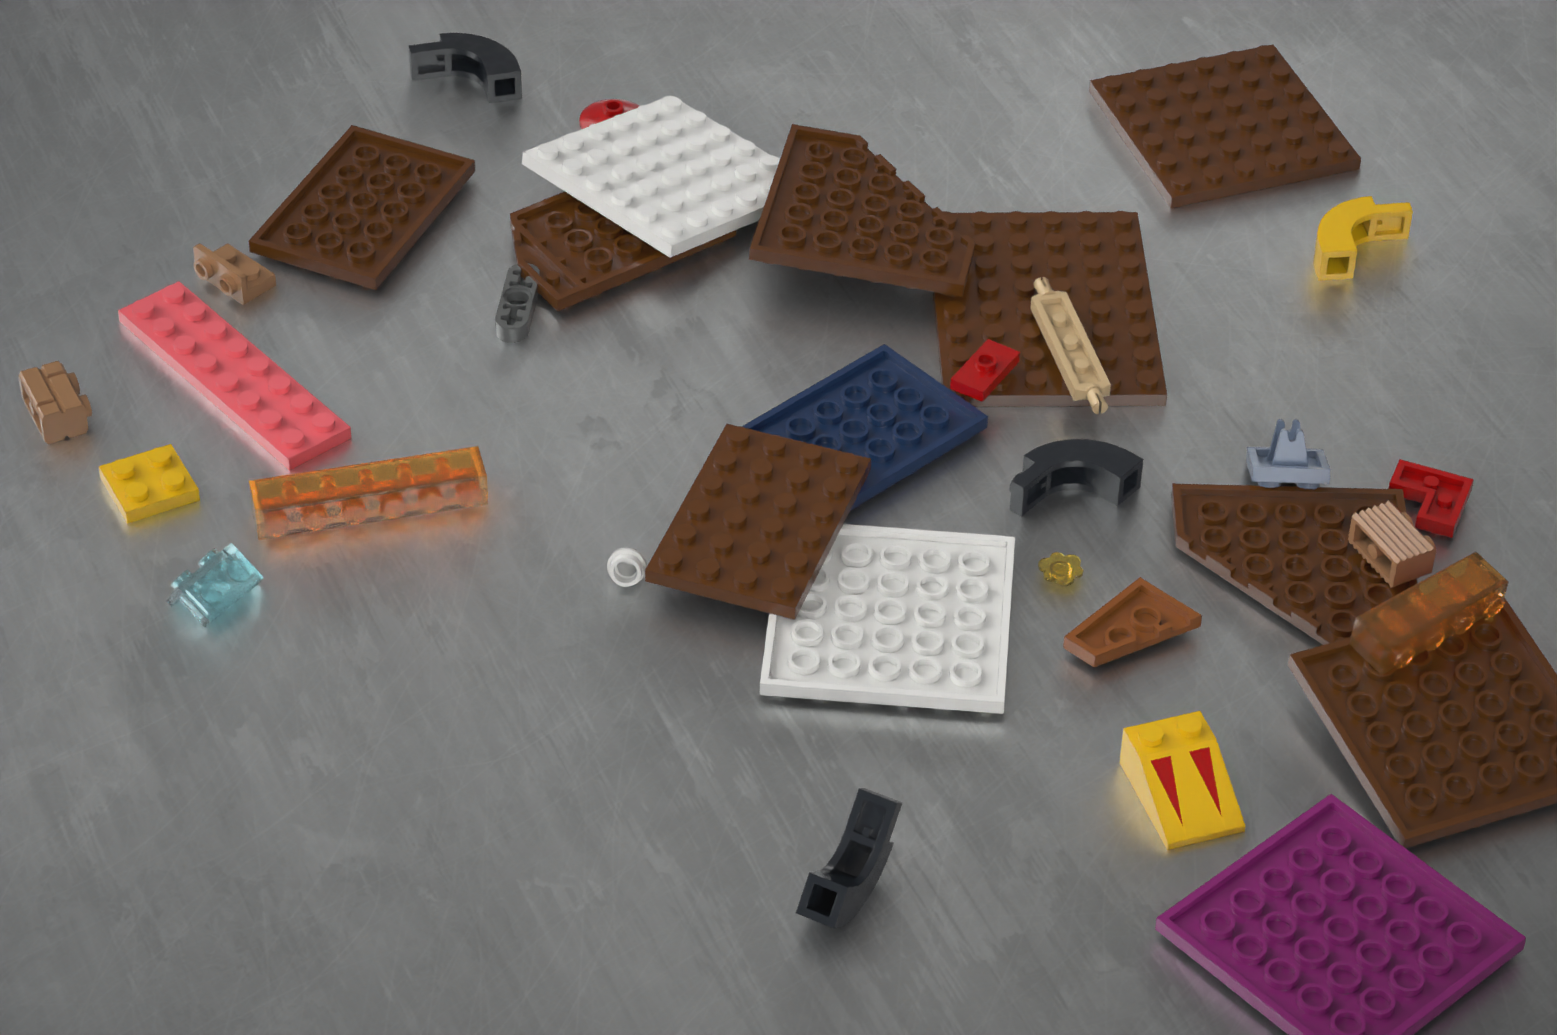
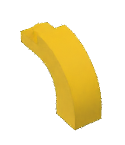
(1354, 224)

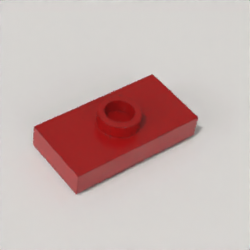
(985, 370)

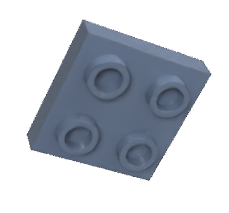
(1288, 460)

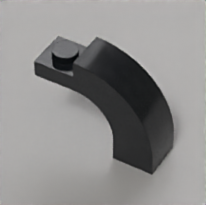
(471, 58)
(1075, 465)
(845, 883)

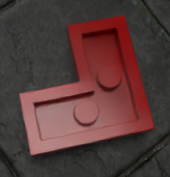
(1440, 492)

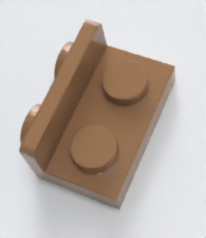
(232, 272)

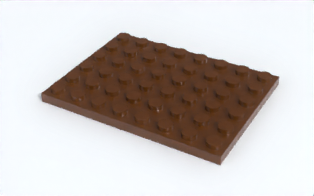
(1081, 253)

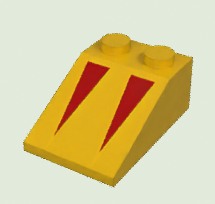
(1181, 779)

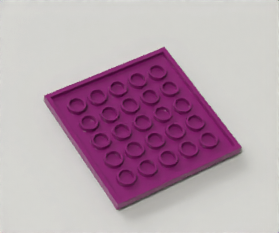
(1339, 930)

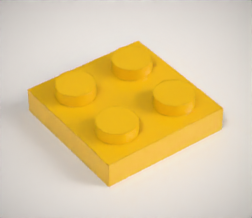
(149, 483)

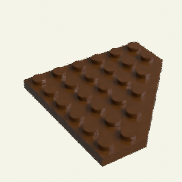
(853, 217)
(1287, 549)

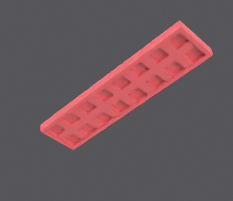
(235, 375)

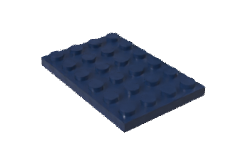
(880, 412)

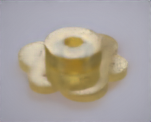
(1061, 568)

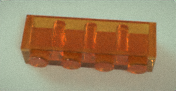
(1429, 613)

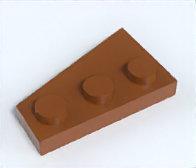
(1129, 623)

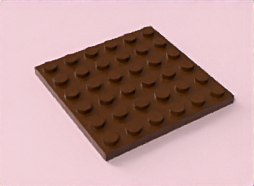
(1223, 125)
(1449, 735)

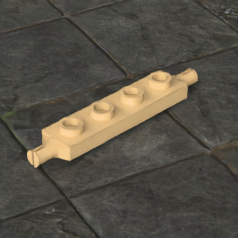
(1070, 346)

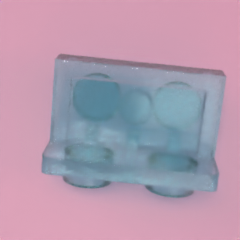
(216, 585)

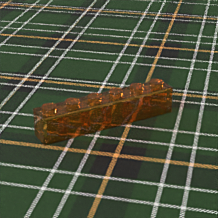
(368, 492)

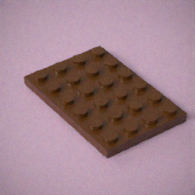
(362, 207)
(759, 521)

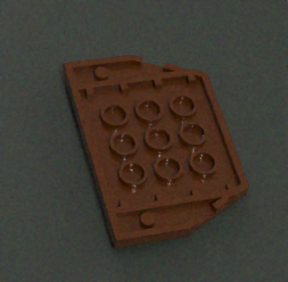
(581, 250)

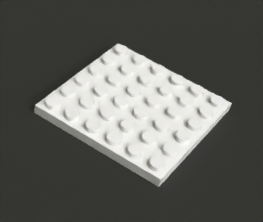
(661, 174)
(900, 623)

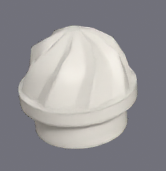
(626, 566)

